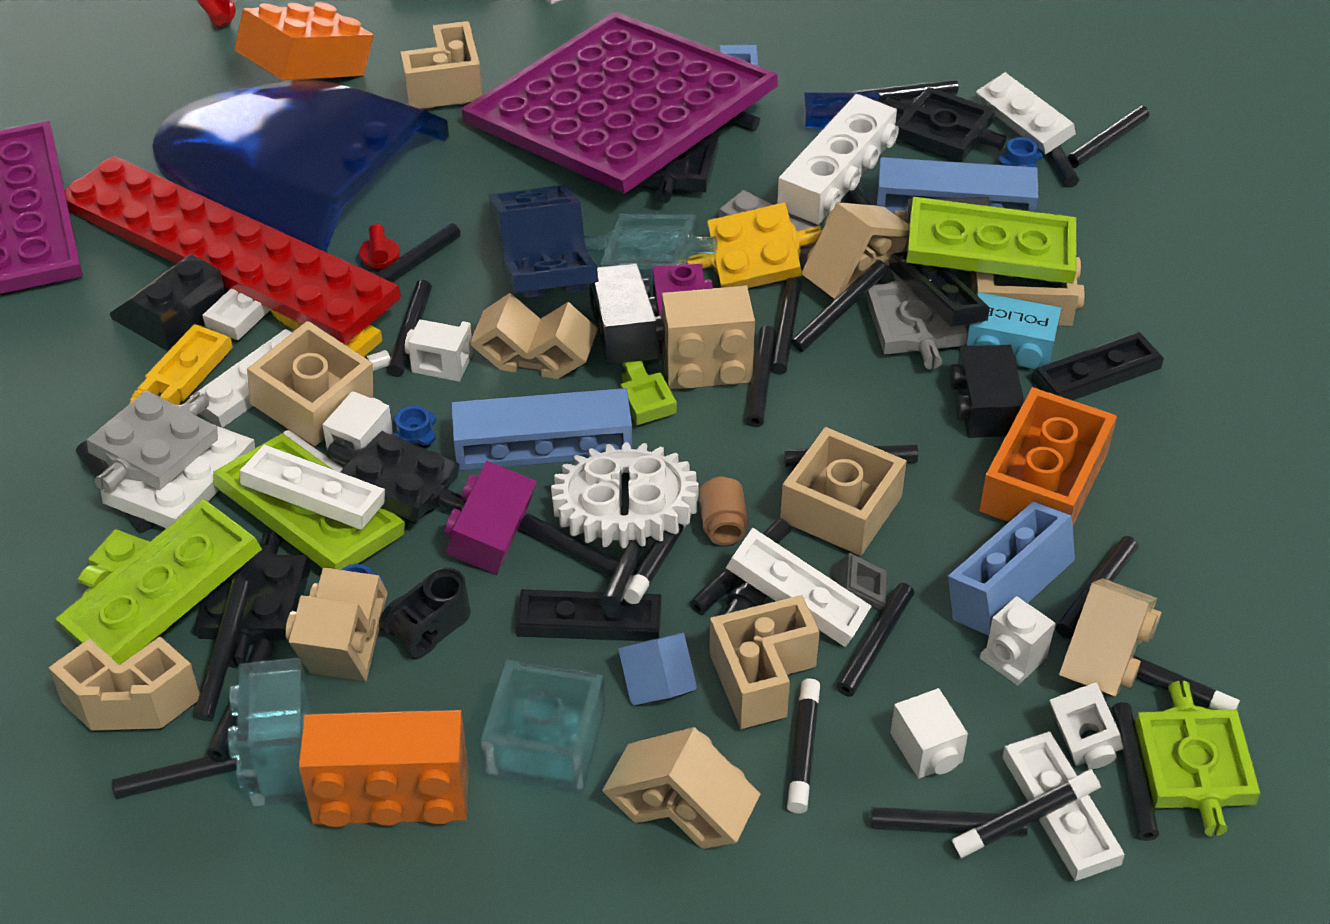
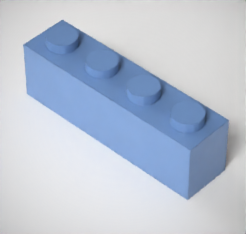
(908, 178)
(539, 427)

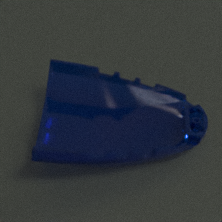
(287, 150)

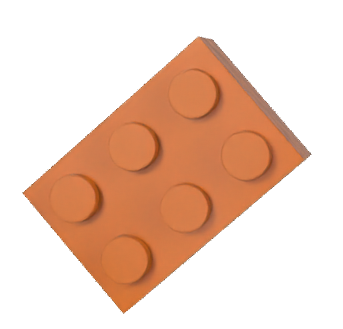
(303, 41)
(1048, 457)
(385, 767)

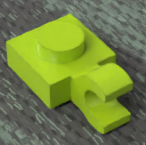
(647, 394)
(109, 556)

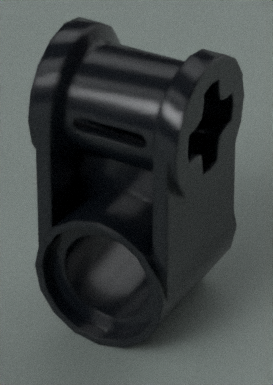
(429, 611)

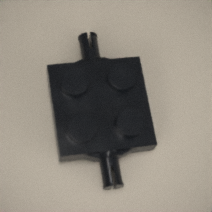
(945, 123)
(687, 171)
(411, 475)
(273, 594)

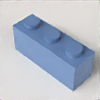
(1012, 564)

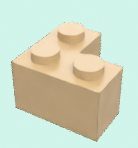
(443, 73)
(851, 243)
(338, 624)
(1107, 636)
(758, 651)
(683, 780)

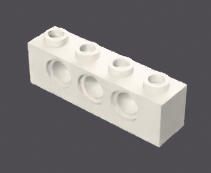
(837, 158)

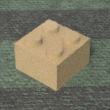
(708, 337)
(307, 380)
(842, 490)

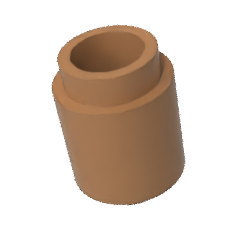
(723, 510)

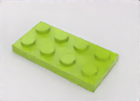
(992, 240)
(317, 536)
(160, 582)

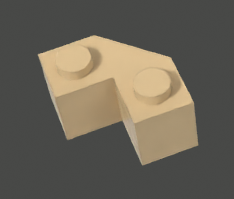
(516, 338)
(135, 695)

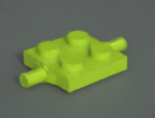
(1197, 758)

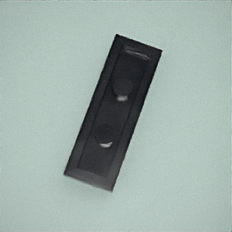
(941, 291)
(1098, 367)
(582, 617)

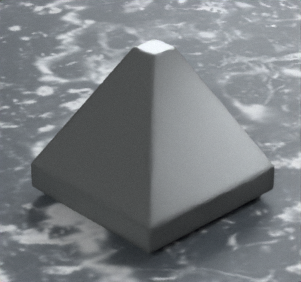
(862, 579)

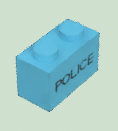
(1018, 323)

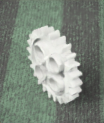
(591, 494)

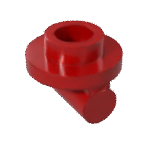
(220, 11)
(378, 250)

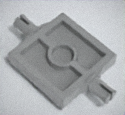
(910, 324)
(152, 440)

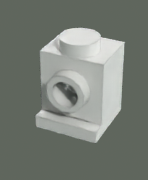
(439, 349)
(1018, 640)
(1084, 711)

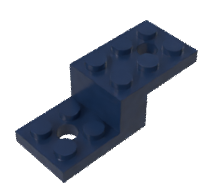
(542, 240)

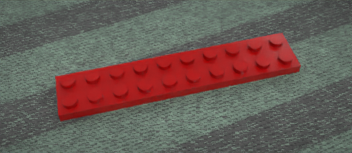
(251, 255)

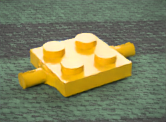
(756, 247)

